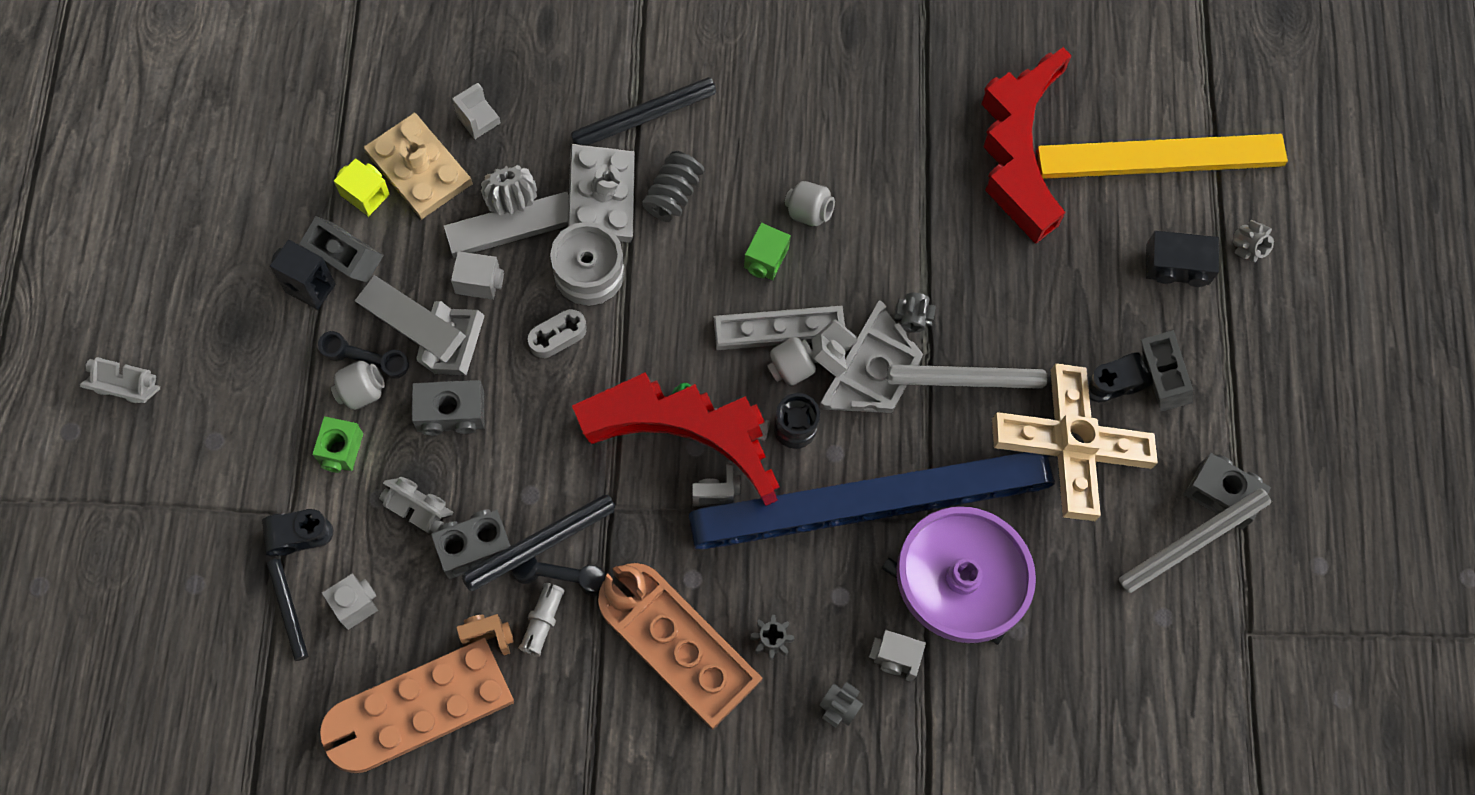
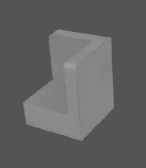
(475, 111)

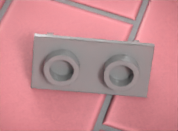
(135, 384)
(403, 496)

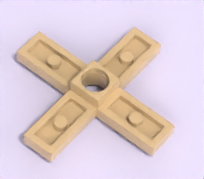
(1075, 458)

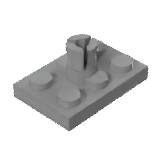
(602, 188)

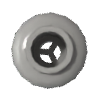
(810, 203)
(792, 361)
(357, 385)

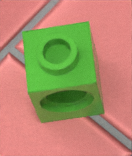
(766, 252)
(335, 431)

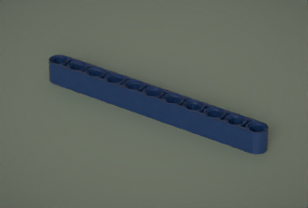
(870, 499)

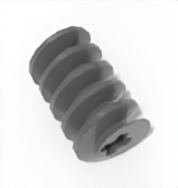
(672, 185)

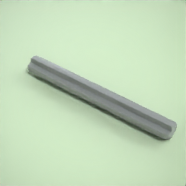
(966, 376)
(1195, 540)

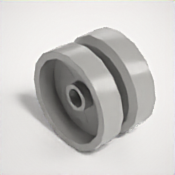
(587, 263)

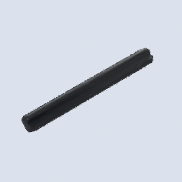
(644, 112)
(538, 543)

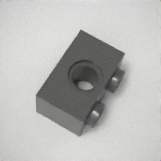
(341, 249)
(432, 396)
(1208, 488)

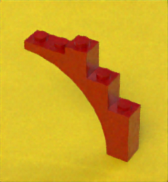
(1017, 180)
(642, 407)

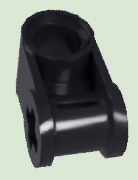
(1119, 378)
(290, 532)

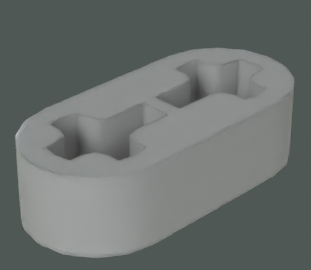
(554, 327)

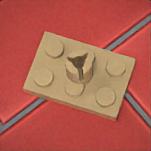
(418, 165)

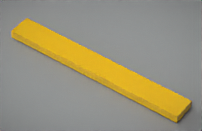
(1161, 156)

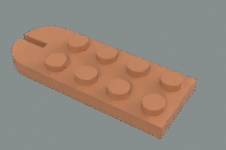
(676, 642)
(415, 708)

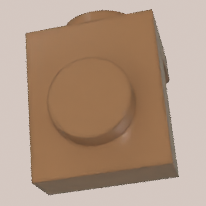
(479, 627)

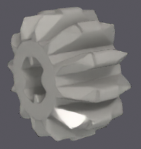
(509, 190)

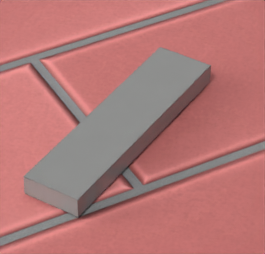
(496, 229)
(410, 318)
(772, 327)

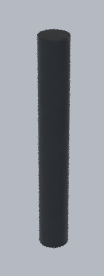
(287, 610)

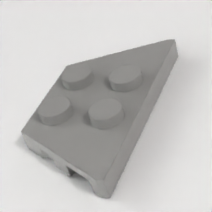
(865, 381)

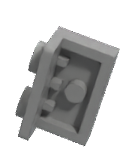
(466, 321)

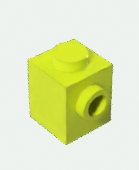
(362, 186)

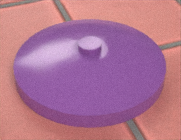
(966, 574)

